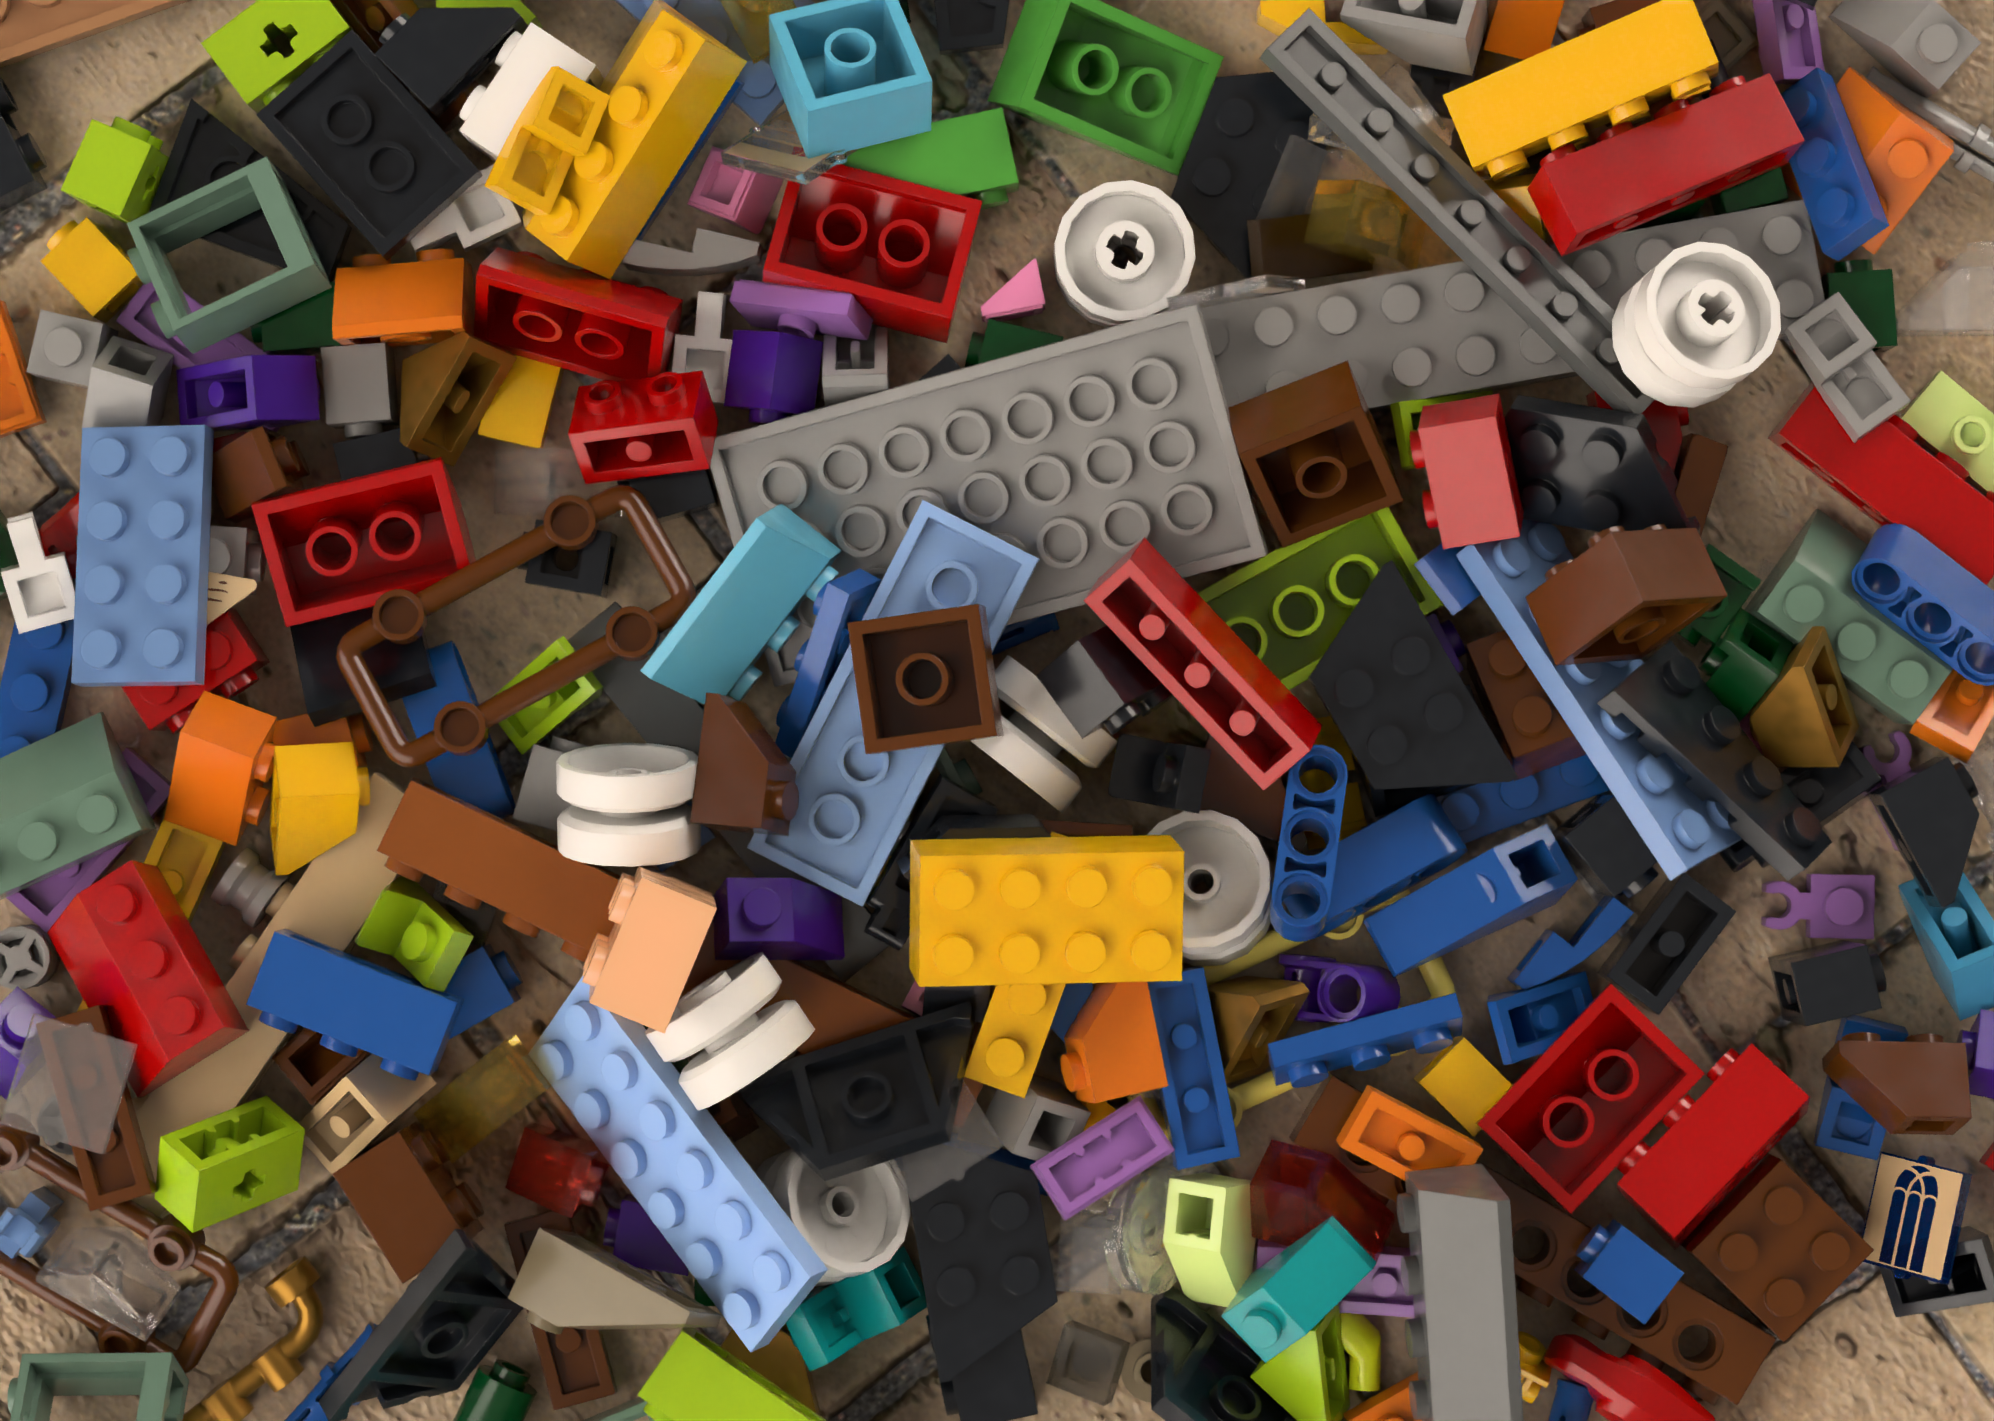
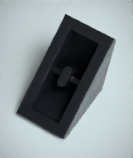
(1969, 1282)

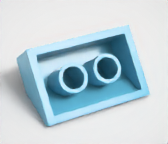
(745, 608)

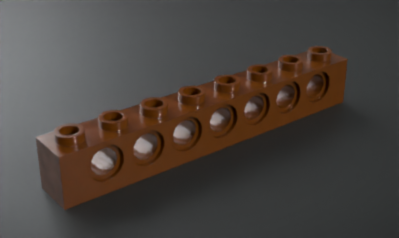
(1733, 1346)

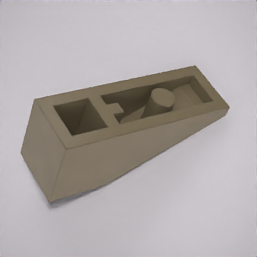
(587, 1288)

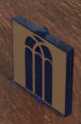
(1915, 1217)

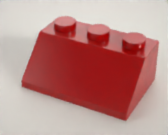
(882, 241)
(574, 317)
(362, 537)
(145, 964)
(1590, 1098)
(1711, 1143)

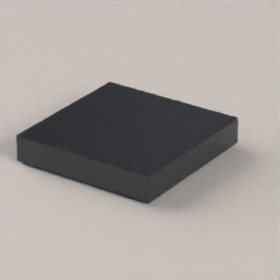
(395, 667)

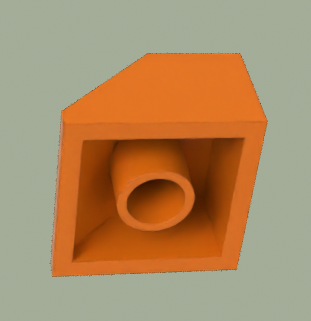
(1896, 146)
(403, 301)

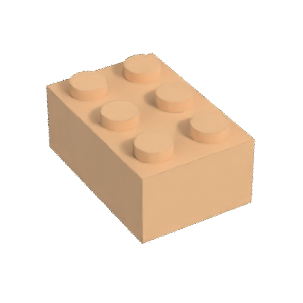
(650, 947)

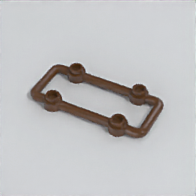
(404, 617)
(169, 1249)

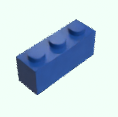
(354, 1004)

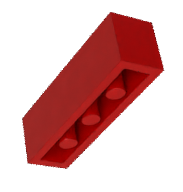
(1664, 162)
(1894, 480)
(1203, 664)

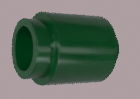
(497, 1394)

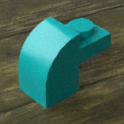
(856, 1309)

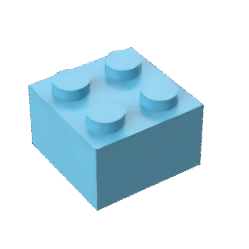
(850, 74)

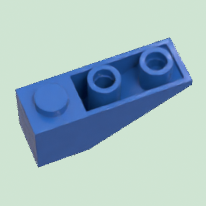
(1473, 901)

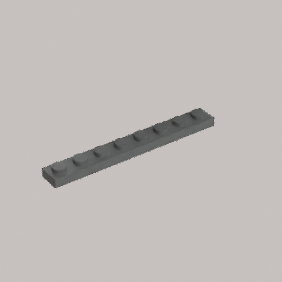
(1454, 203)

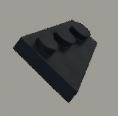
(210, 151)

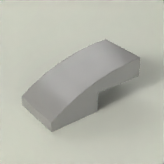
(710, 255)
(1844, 368)

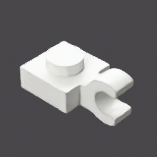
(473, 217)
(707, 348)
(40, 585)

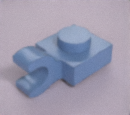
(30, 1225)

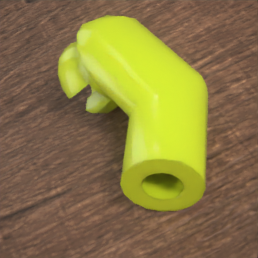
(1363, 1345)

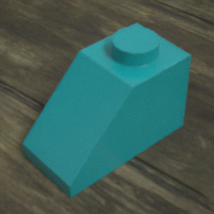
(1297, 1288)

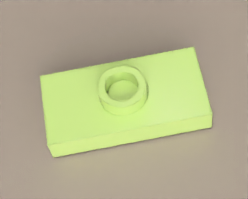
(1956, 425)

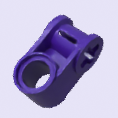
(1335, 987)

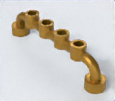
(278, 1362)

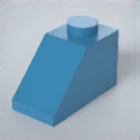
(1956, 945)

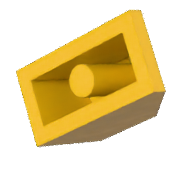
(314, 801)

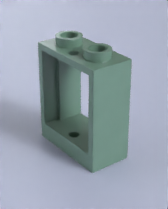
(204, 212)
(151, 1375)

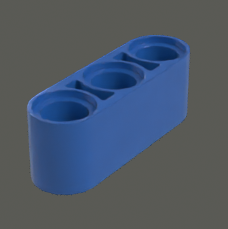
(1930, 599)
(473, 777)
(1386, 861)
(1303, 873)

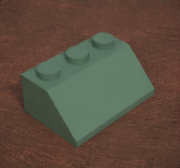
(1873, 653)
(65, 803)

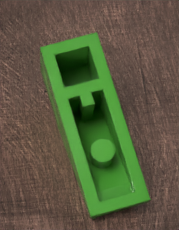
(958, 156)

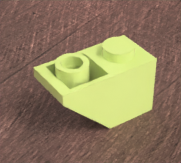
(1209, 1235)

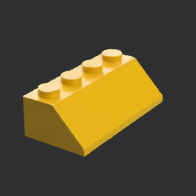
(658, 107)

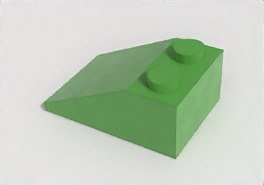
(1107, 79)

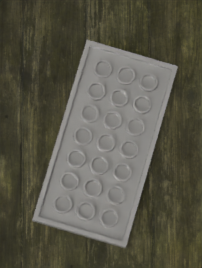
(1044, 448)

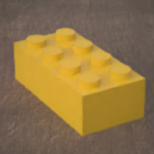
(1583, 85)
(1046, 910)

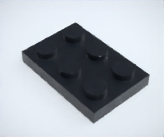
(369, 145)

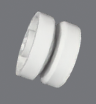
(1128, 217)
(1696, 324)
(1037, 735)
(627, 804)
(1232, 862)
(735, 1039)
(848, 1220)

